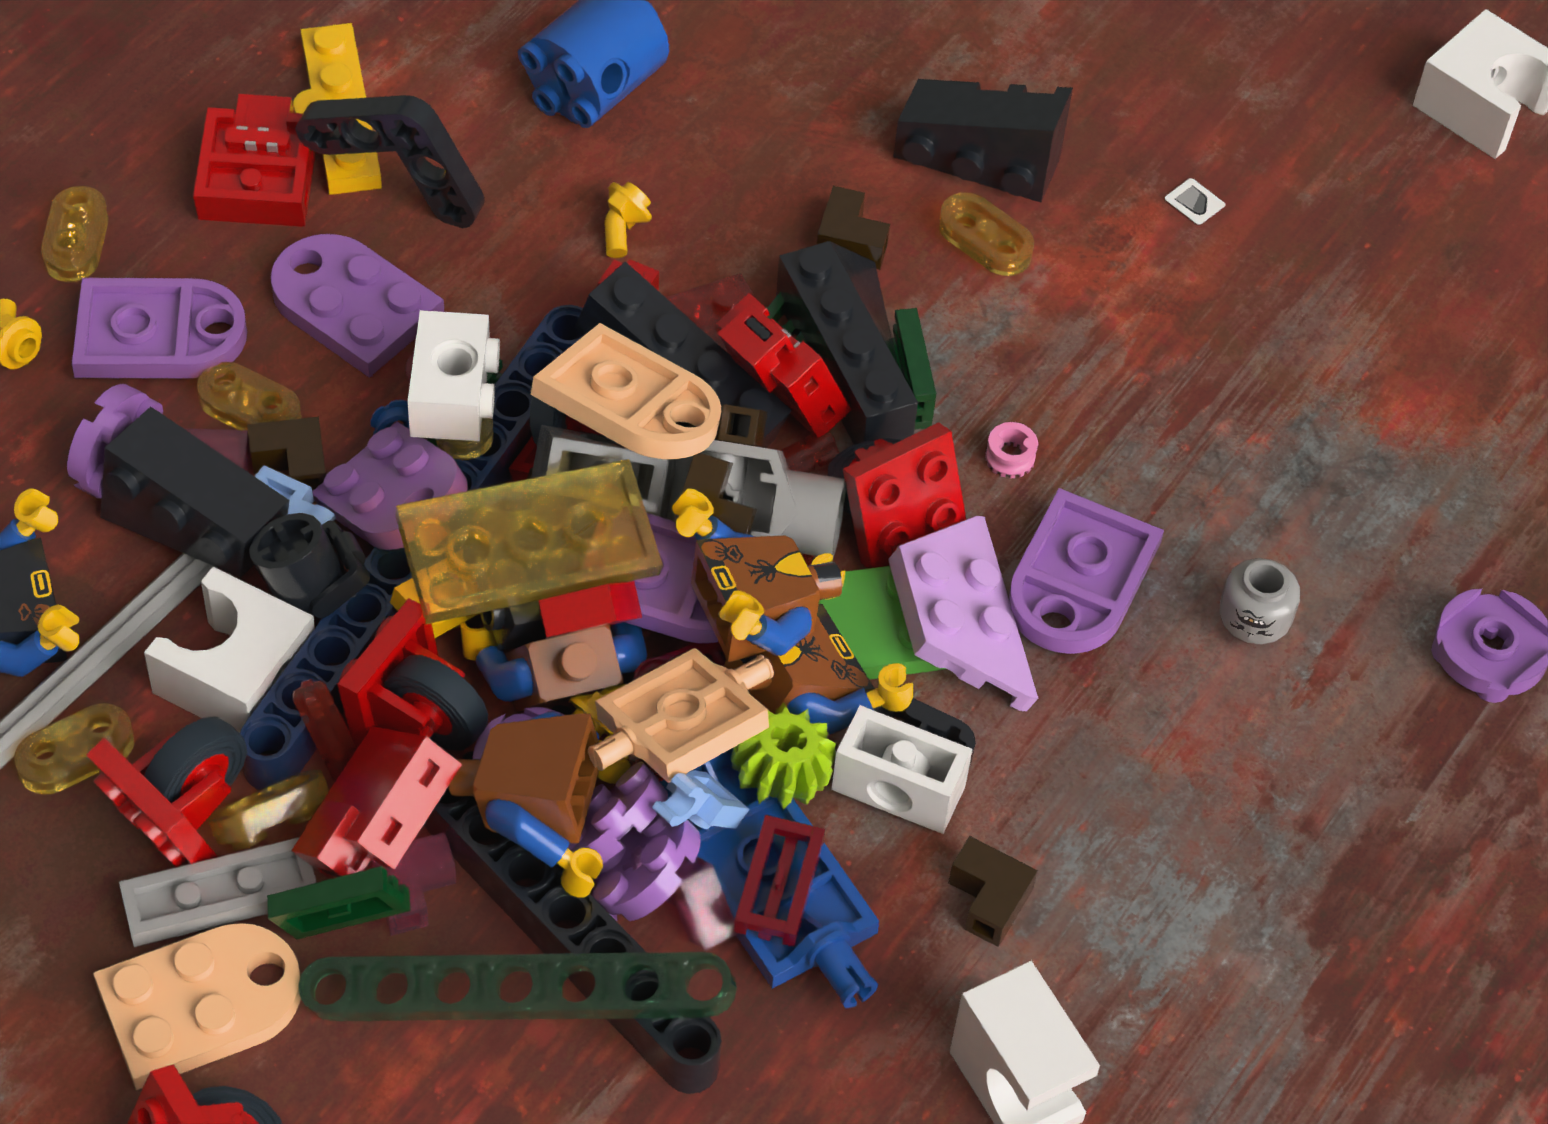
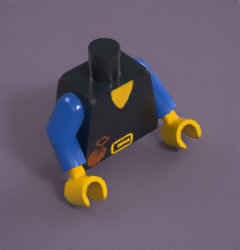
(30, 621)

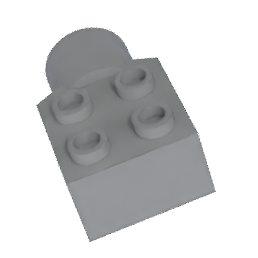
(786, 500)

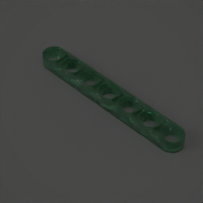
(543, 1001)

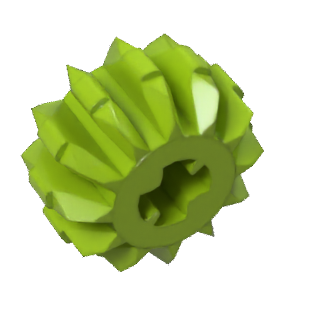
(786, 758)

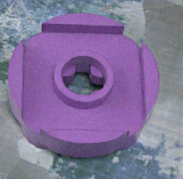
(86, 454)
(1487, 670)
(619, 810)
(645, 870)

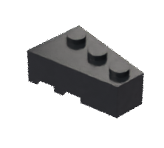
(985, 135)
(185, 493)

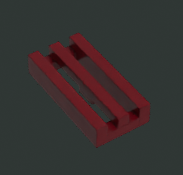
(767, 924)

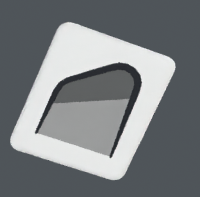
(1195, 201)

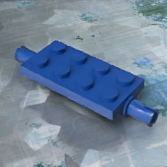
(834, 912)

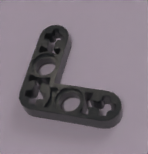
(411, 130)

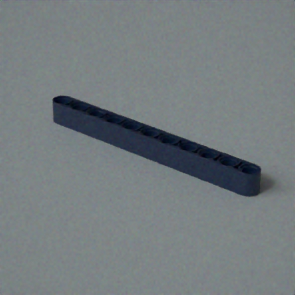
(341, 635)

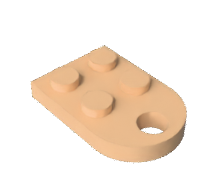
(631, 395)
(198, 999)

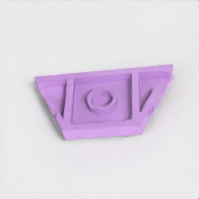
(962, 610)

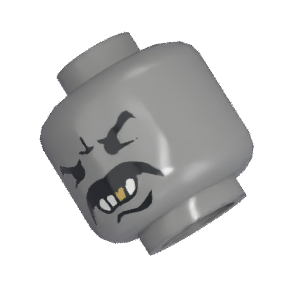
(1259, 601)

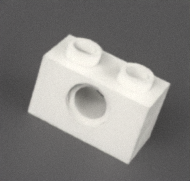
(450, 376)
(901, 769)

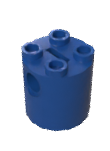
(594, 57)

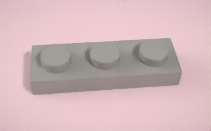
(211, 891)

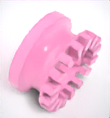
(1007, 463)

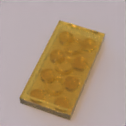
(527, 540)

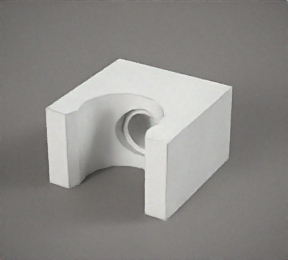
(1480, 80)
(240, 671)
(1021, 1050)

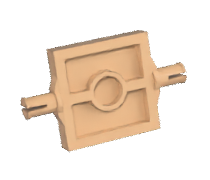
(682, 714)

